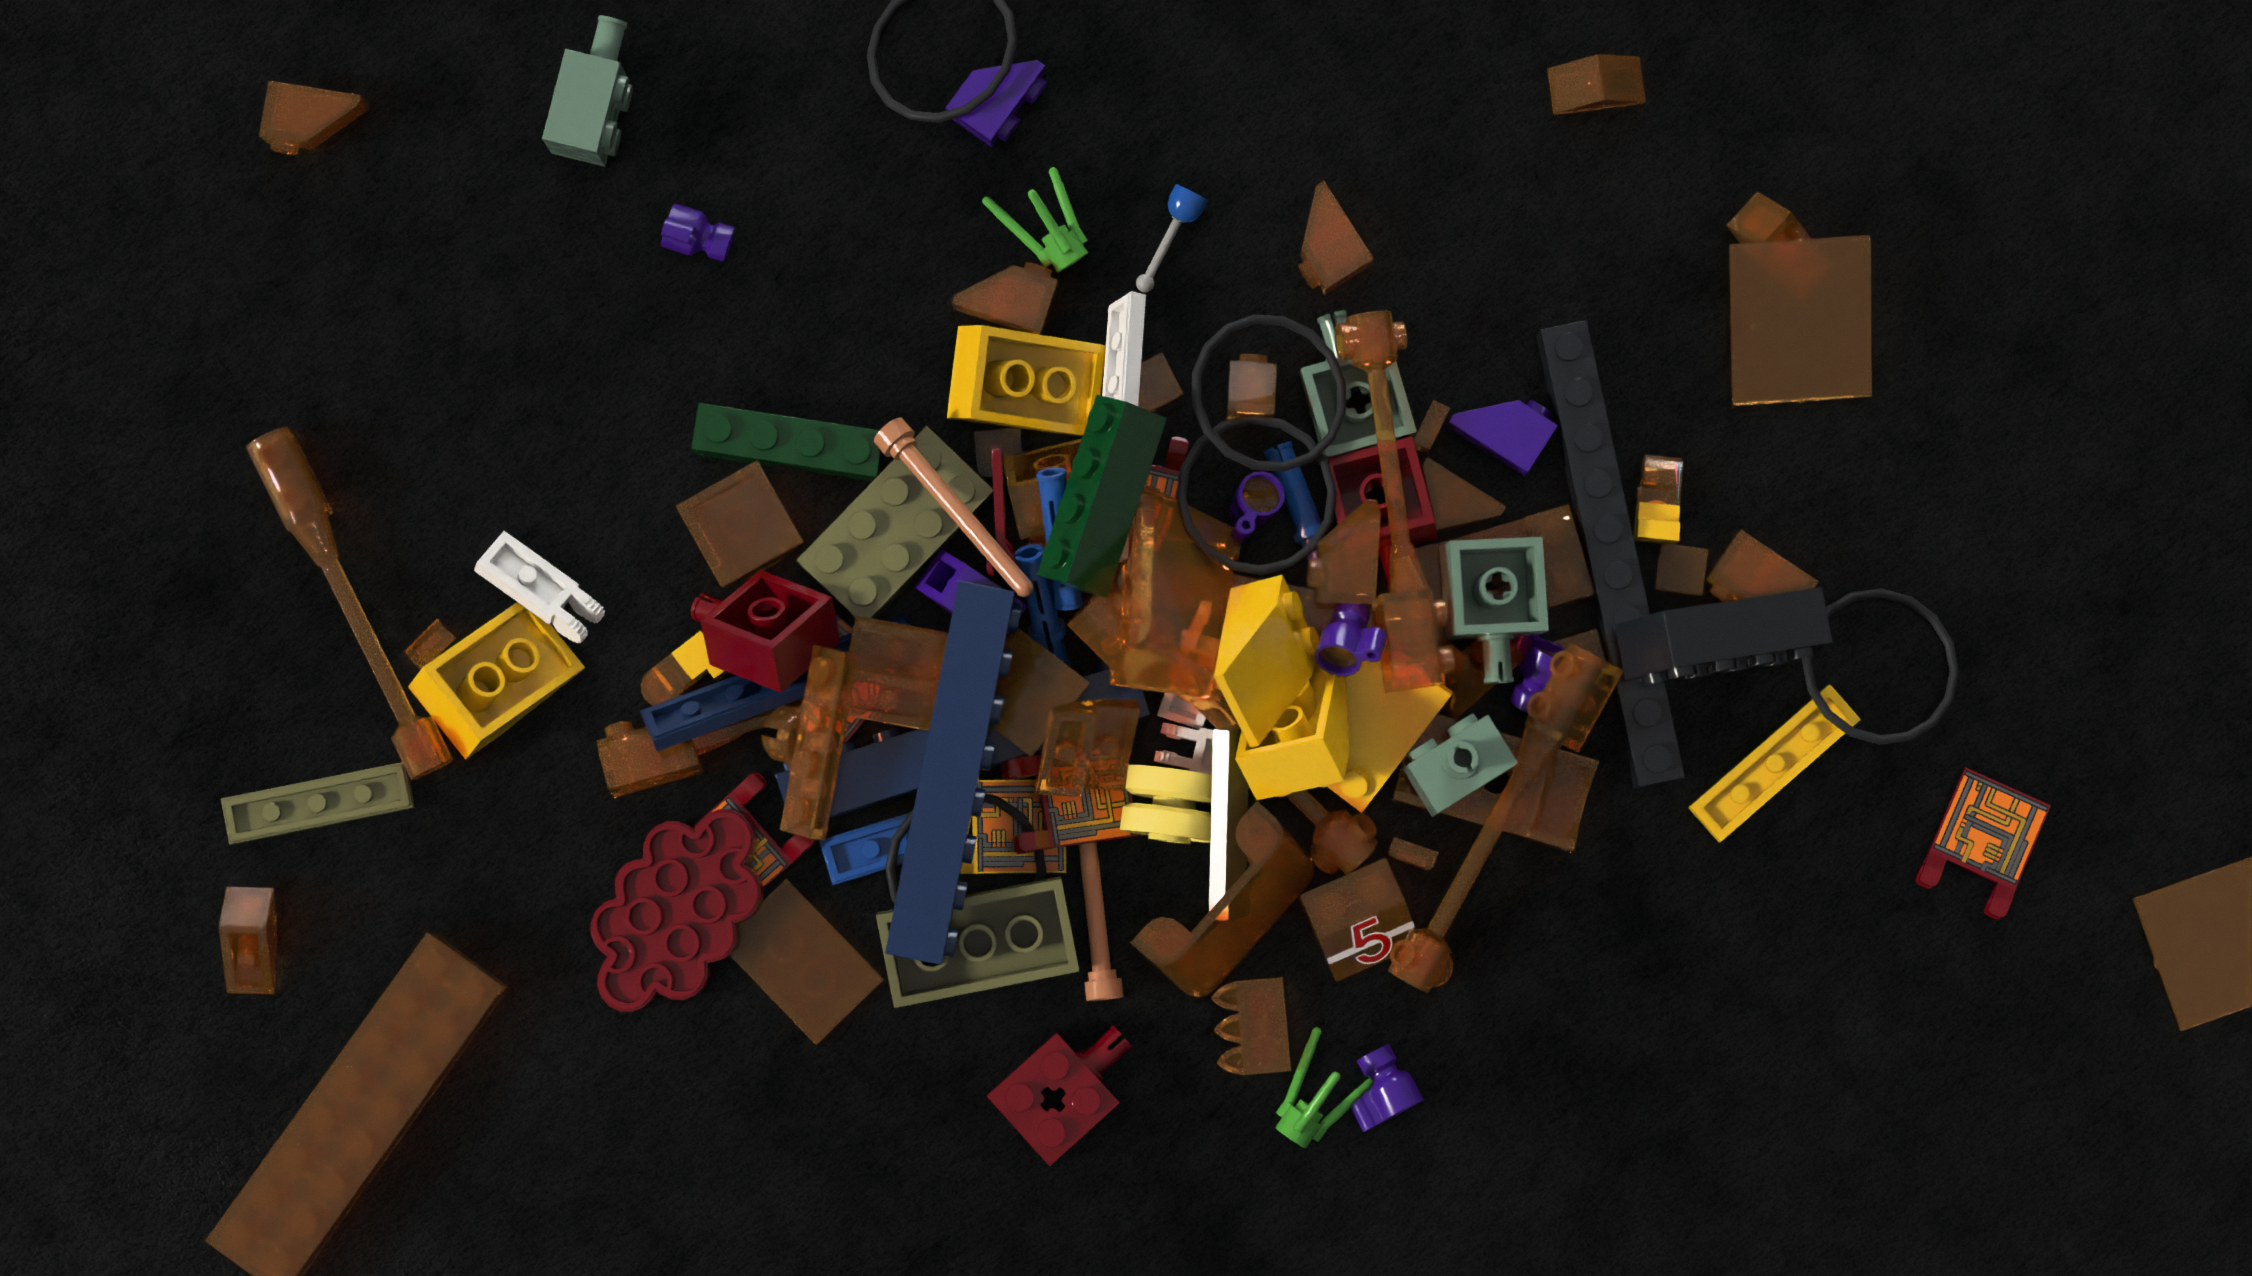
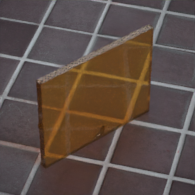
(1800, 320)
(2203, 942)

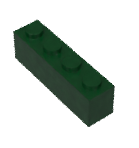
(786, 442)
(1101, 496)

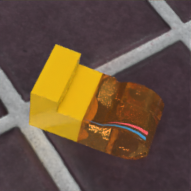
(1658, 500)
(679, 671)

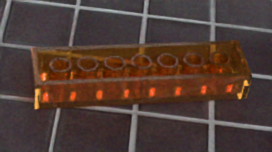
(358, 1111)

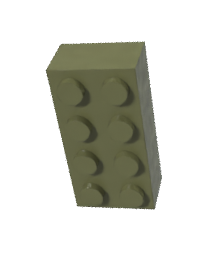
(892, 531)
(1001, 941)

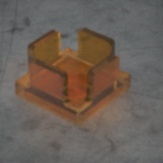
(740, 525)

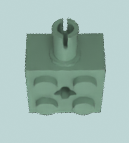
(589, 99)
(1321, 396)
(1496, 620)
(1458, 765)

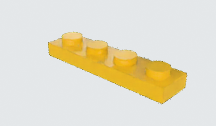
(1771, 766)

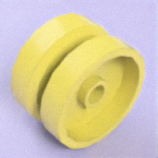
(1173, 810)

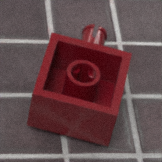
(1360, 478)
(766, 629)
(1078, 1075)

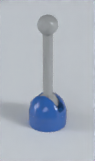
(1184, 207)

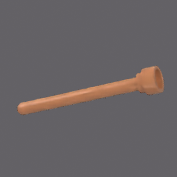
(897, 441)
(1102, 980)

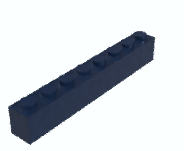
(895, 761)
(951, 773)

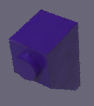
(1507, 431)

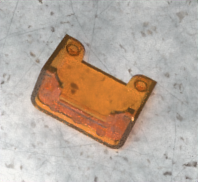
(1172, 601)
(1272, 882)

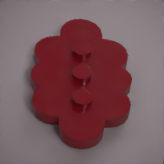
(677, 910)

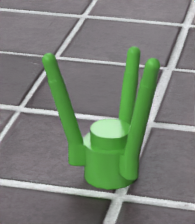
(1062, 246)
(1301, 1121)

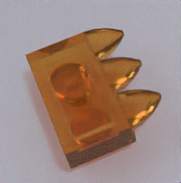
(1257, 1026)

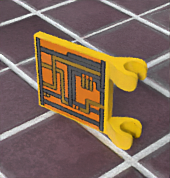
(996, 829)

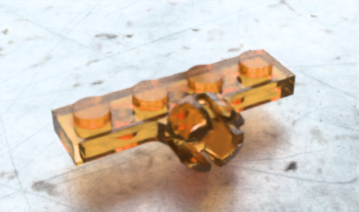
(813, 740)

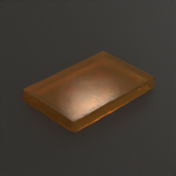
(803, 962)

